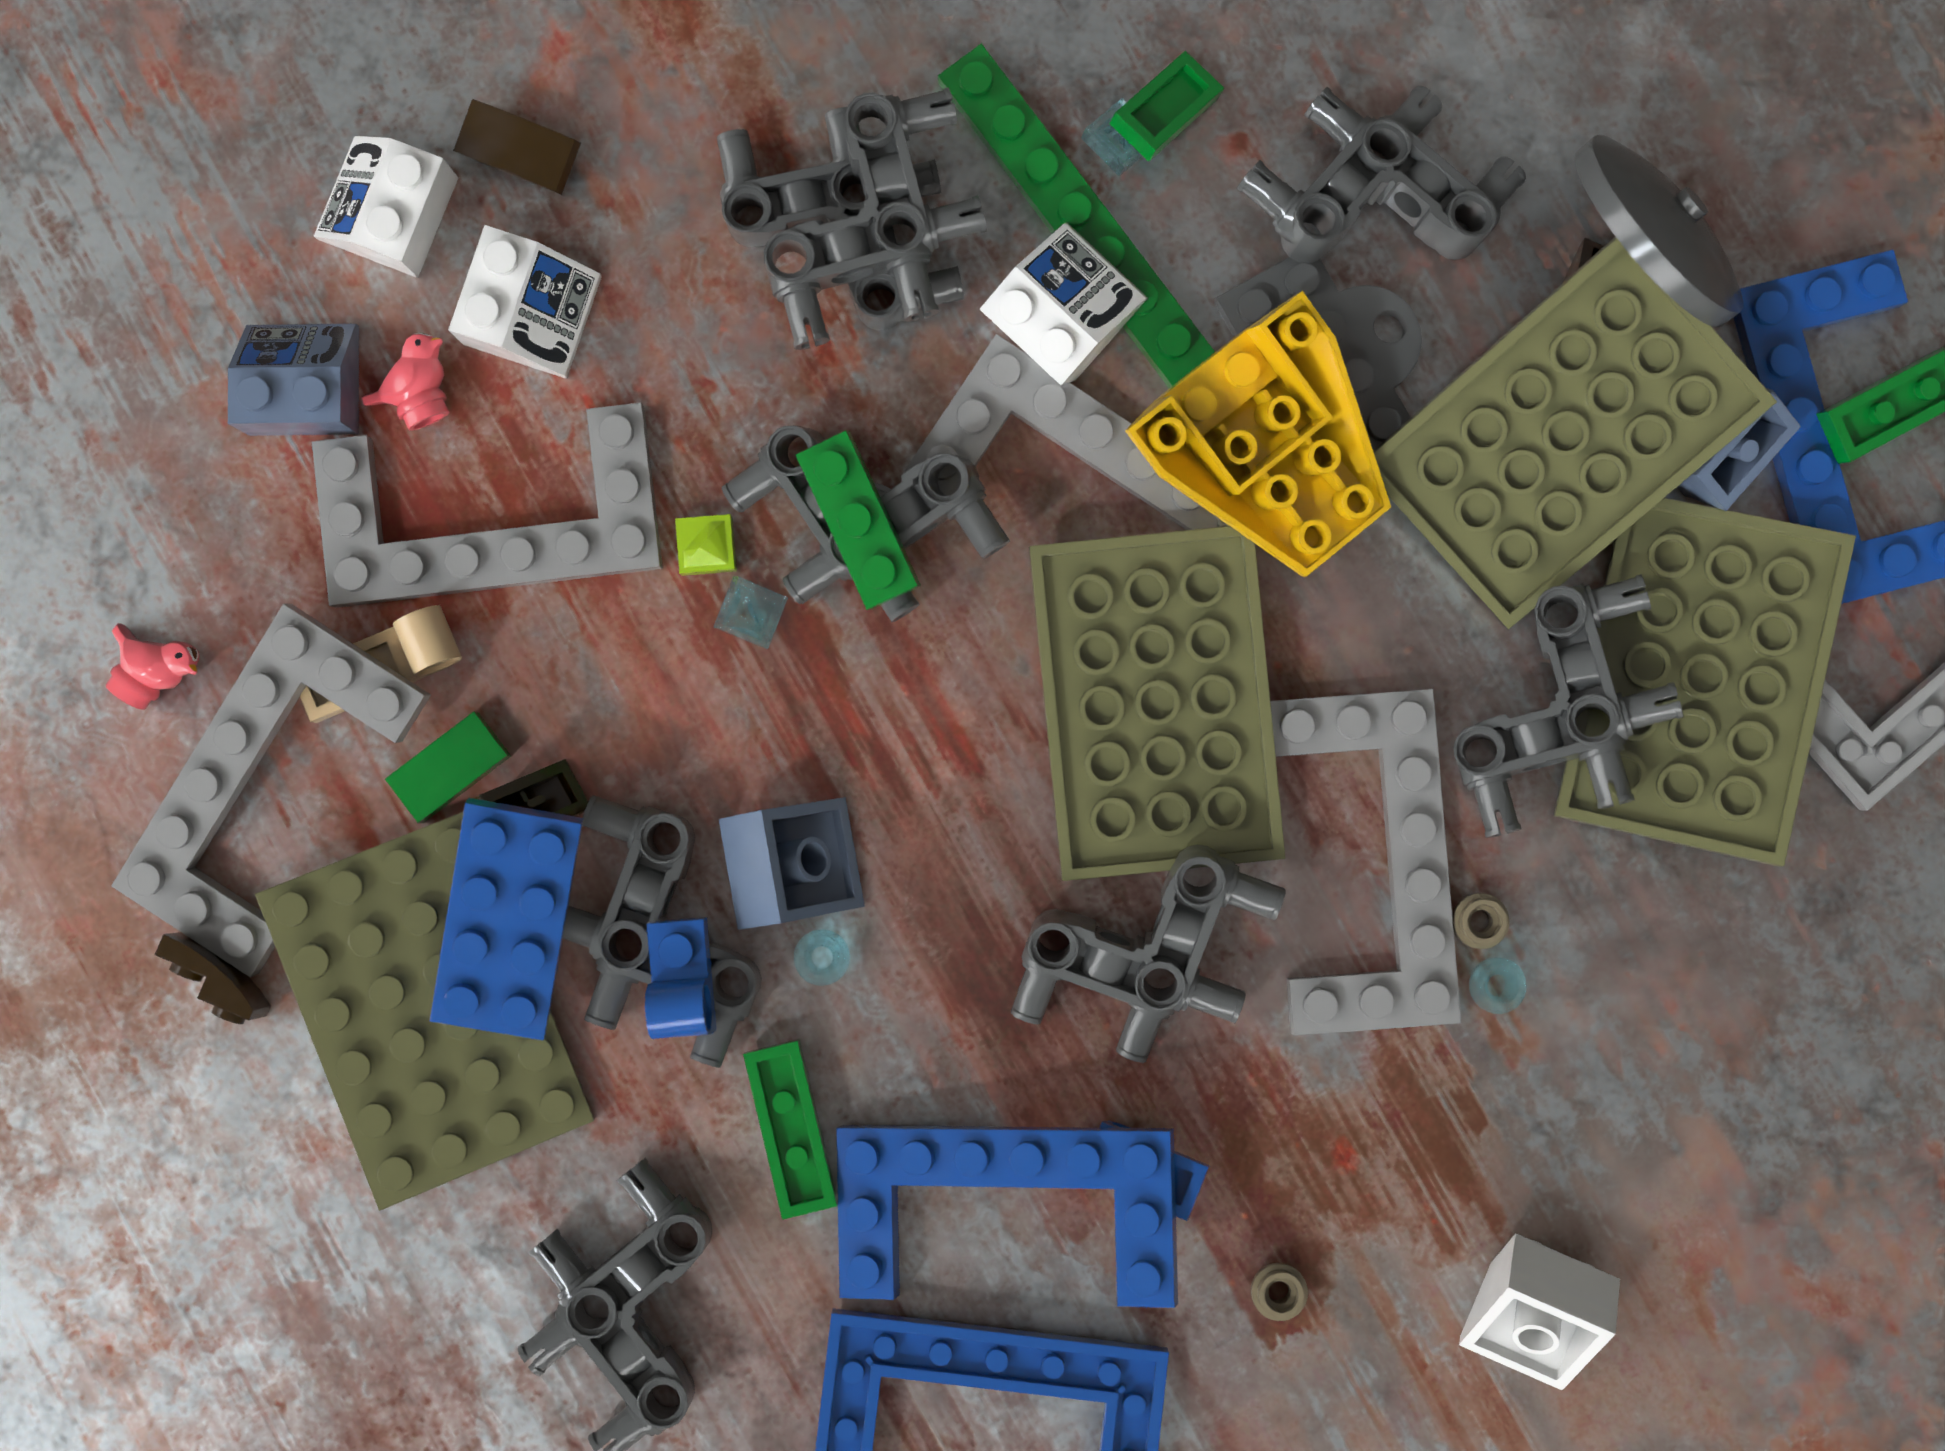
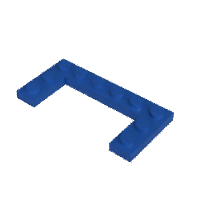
(1806, 468)
(1129, 1160)
(876, 1345)

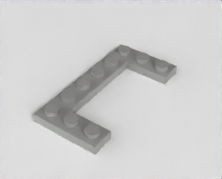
(1013, 383)
(369, 571)
(289, 657)
(1876, 759)
(1426, 978)

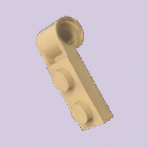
(412, 647)

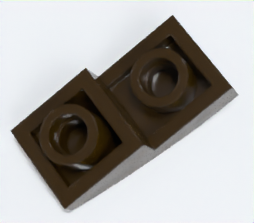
(517, 146)
(225, 987)

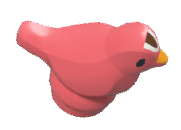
(414, 384)
(148, 667)

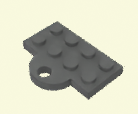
(1371, 364)

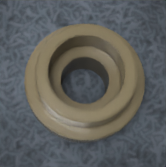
(1497, 921)
(1284, 1308)

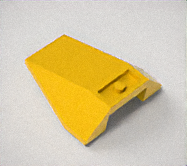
(1271, 439)

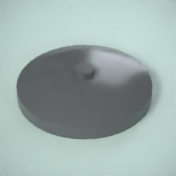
(1661, 229)

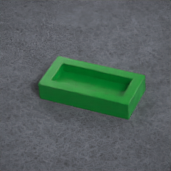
(1166, 106)
(448, 767)

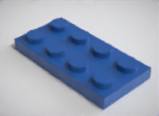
(506, 918)

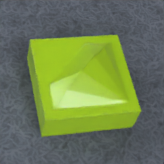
(705, 544)

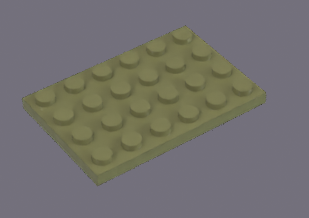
(1567, 432)
(1747, 638)
(1156, 701)
(364, 971)

